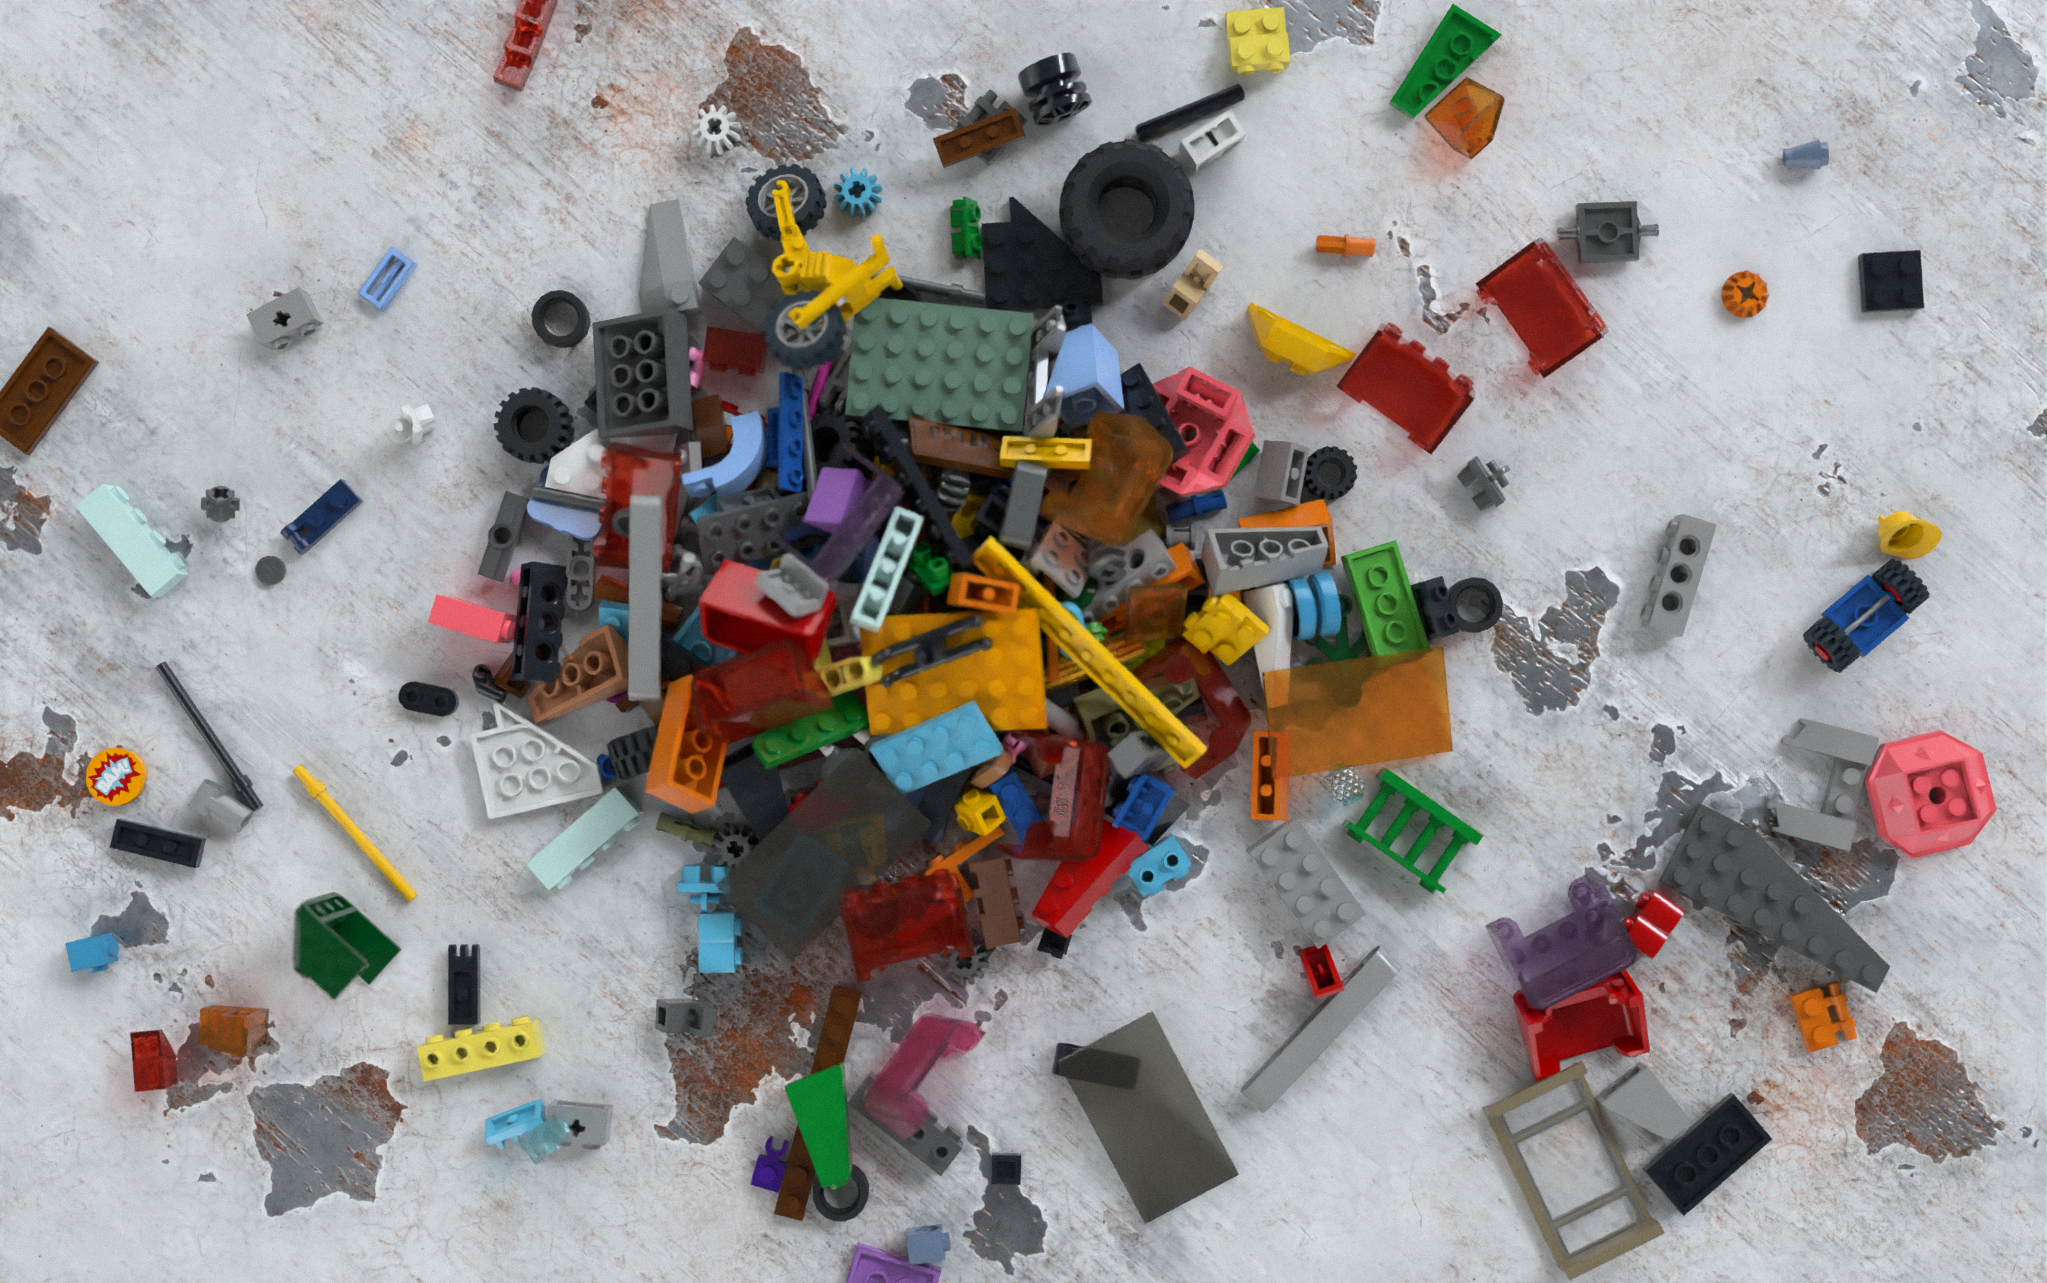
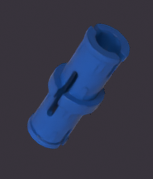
(1196, 506)

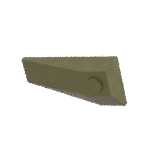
(1107, 719)

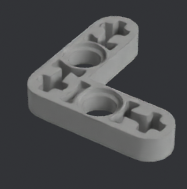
(591, 576)

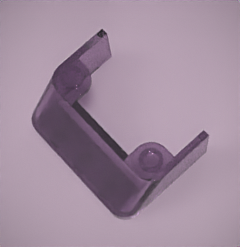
(856, 527)

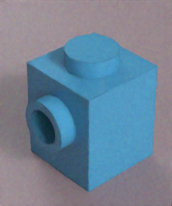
(92, 952)

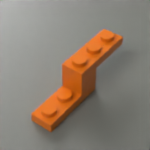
(962, 851)

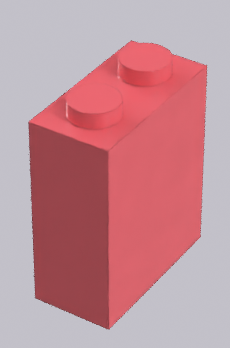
(473, 619)

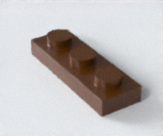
(979, 137)

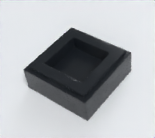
(1006, 1168)

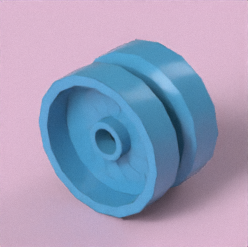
(1314, 606)

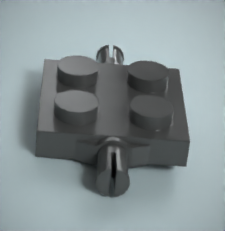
(1607, 232)

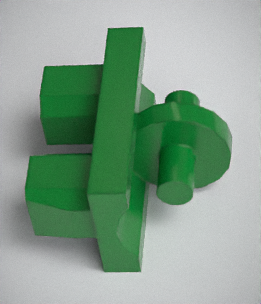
(930, 568)

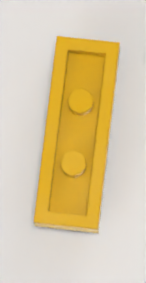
(1047, 452)

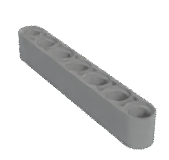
(645, 597)
(1320, 1029)

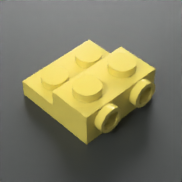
(1257, 41)

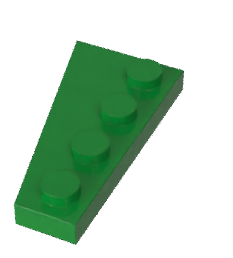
(1449, 52)
(812, 732)

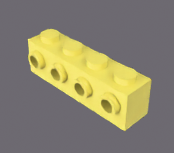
(480, 1049)

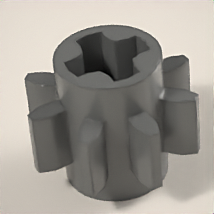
(220, 503)

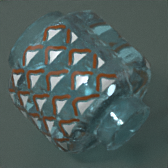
(1345, 785)

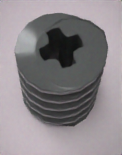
(1106, 561)

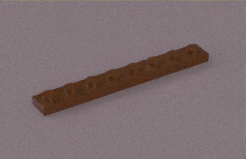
(830, 1051)

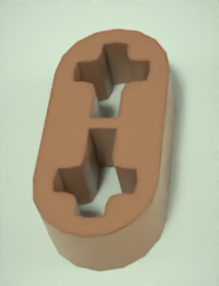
(990, 770)

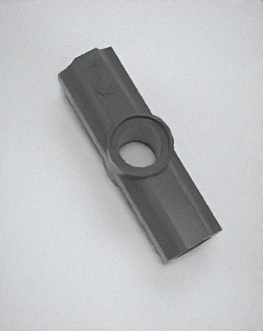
(498, 556)

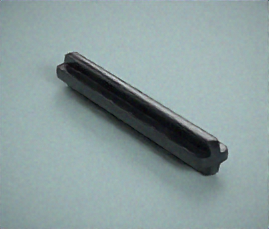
(1189, 112)

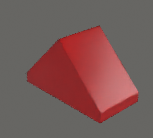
(1320, 971)

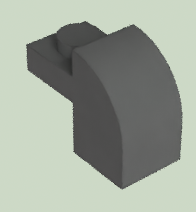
(685, 1016)

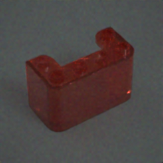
(905, 921)

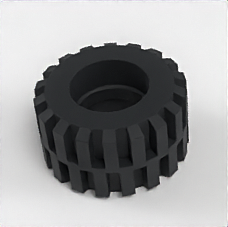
(514, 411)
(835, 427)
(633, 752)

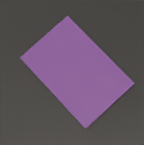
(881, 1266)

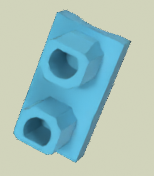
(692, 882)

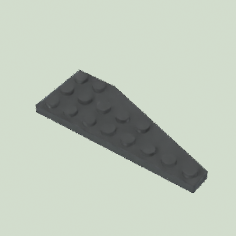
(1750, 883)

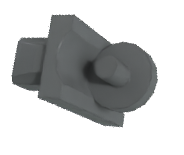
(1477, 472)

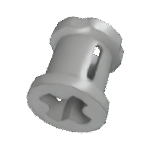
(1176, 535)

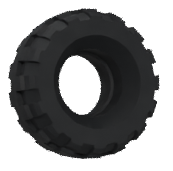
(1137, 167)

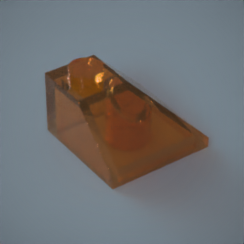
(1467, 117)

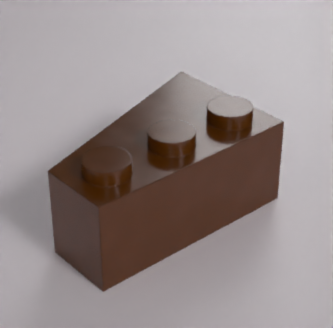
(996, 900)

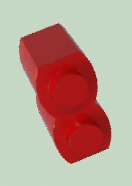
(1652, 922)

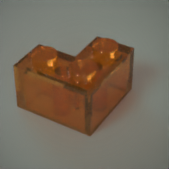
(233, 1029)

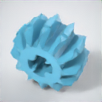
(848, 188)

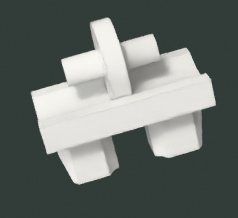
(411, 423)

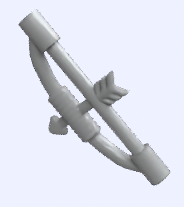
(694, 580)

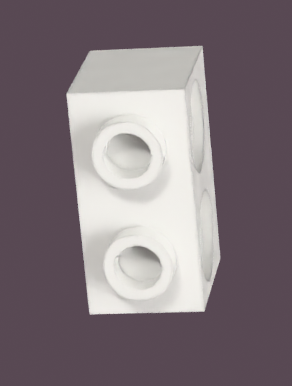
(1212, 141)

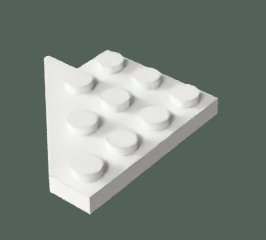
(579, 465)
(529, 767)

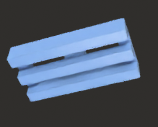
(397, 284)

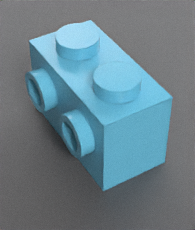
(1159, 865)

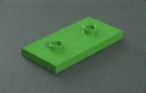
(1384, 600)

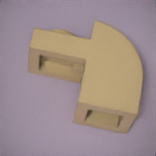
(1192, 284)

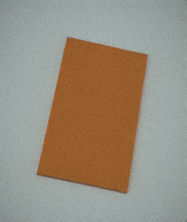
(1357, 712)

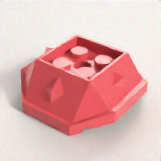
(1221, 425)
(1900, 790)

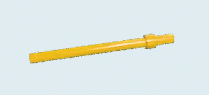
(317, 791)

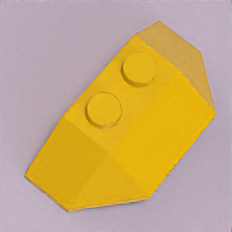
(1293, 344)

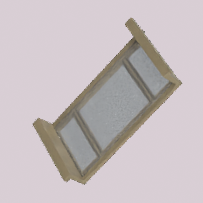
(1571, 1172)

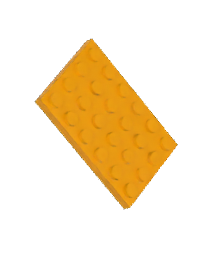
(1001, 681)

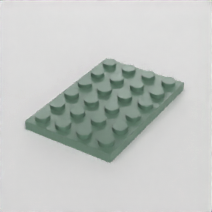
(940, 363)

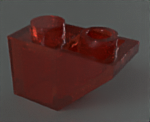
(152, 1061)

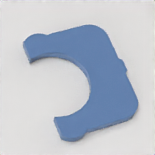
(576, 522)

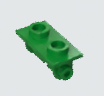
(966, 215)

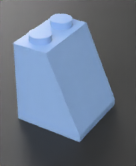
(1090, 376)

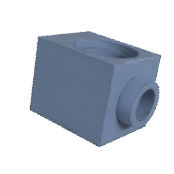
(927, 1244)

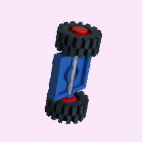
(1866, 615)

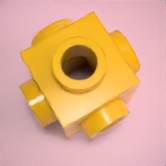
(979, 812)

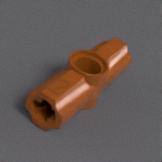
(616, 591)

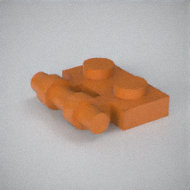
(1814, 1019)

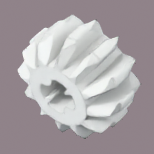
(708, 138)

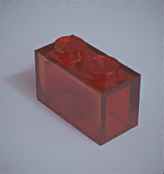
(734, 351)

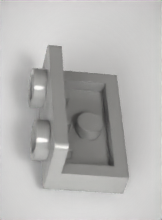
(793, 586)

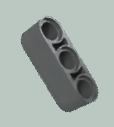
(1022, 505)

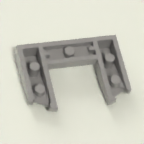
(1042, 410)
(1852, 755)

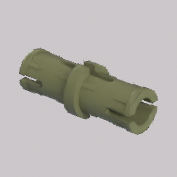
(686, 829)

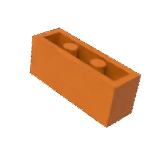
(1268, 795)

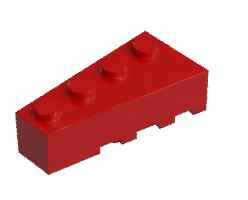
(1080, 884)

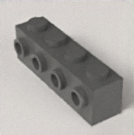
(931, 1144)

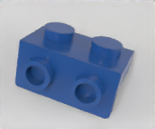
(1144, 805)

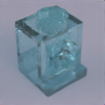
(544, 1138)

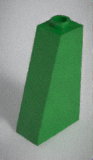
(823, 1119)

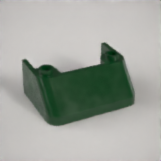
(338, 944)

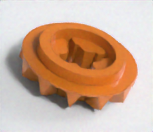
(1732, 296)

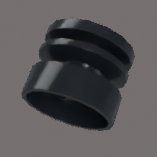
(1054, 87)

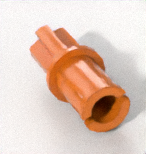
(1345, 245)

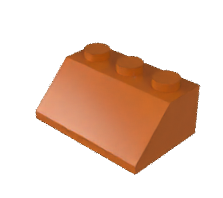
(1305, 515)

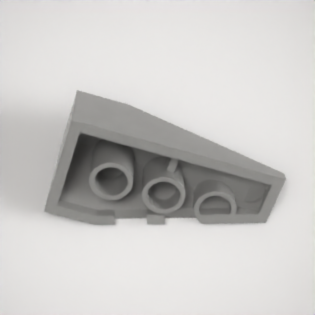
(667, 263)

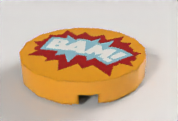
(116, 776)

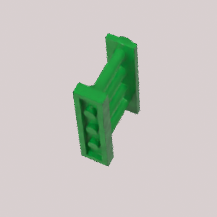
(1438, 818)

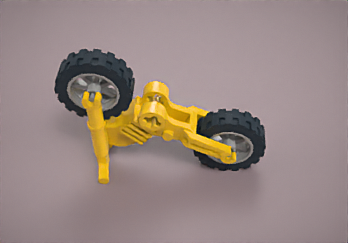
(820, 275)

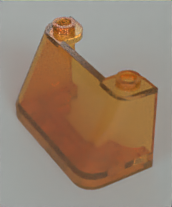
(1120, 479)

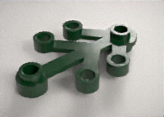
(1342, 641)

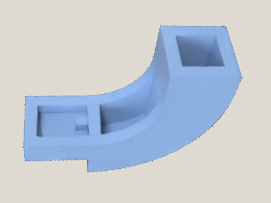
(739, 466)

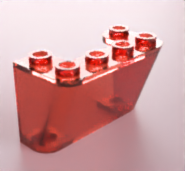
(1408, 386)
(637, 472)

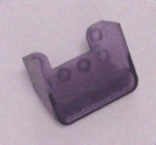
(1569, 951)

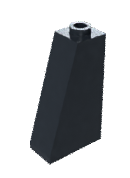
(755, 790)

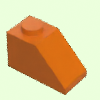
(983, 593)

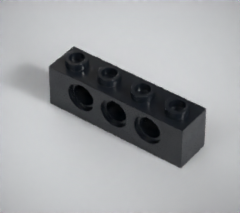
(528, 635)

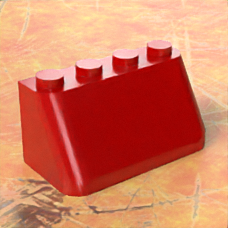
(745, 619)

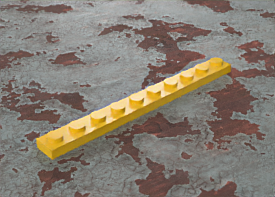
(1092, 656)

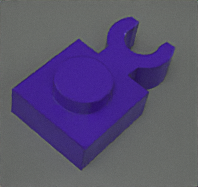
(769, 1169)

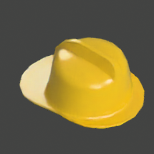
(1906, 535)

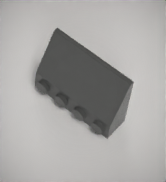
(642, 375)

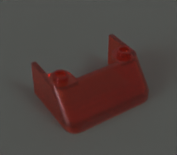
(1181, 662)
(1075, 803)

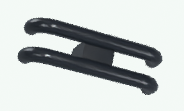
(932, 649)

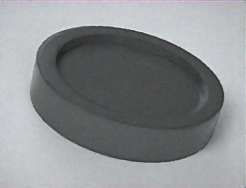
(270, 570)

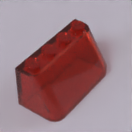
(757, 692)

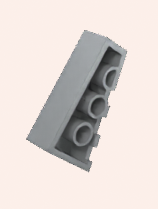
(1261, 556)

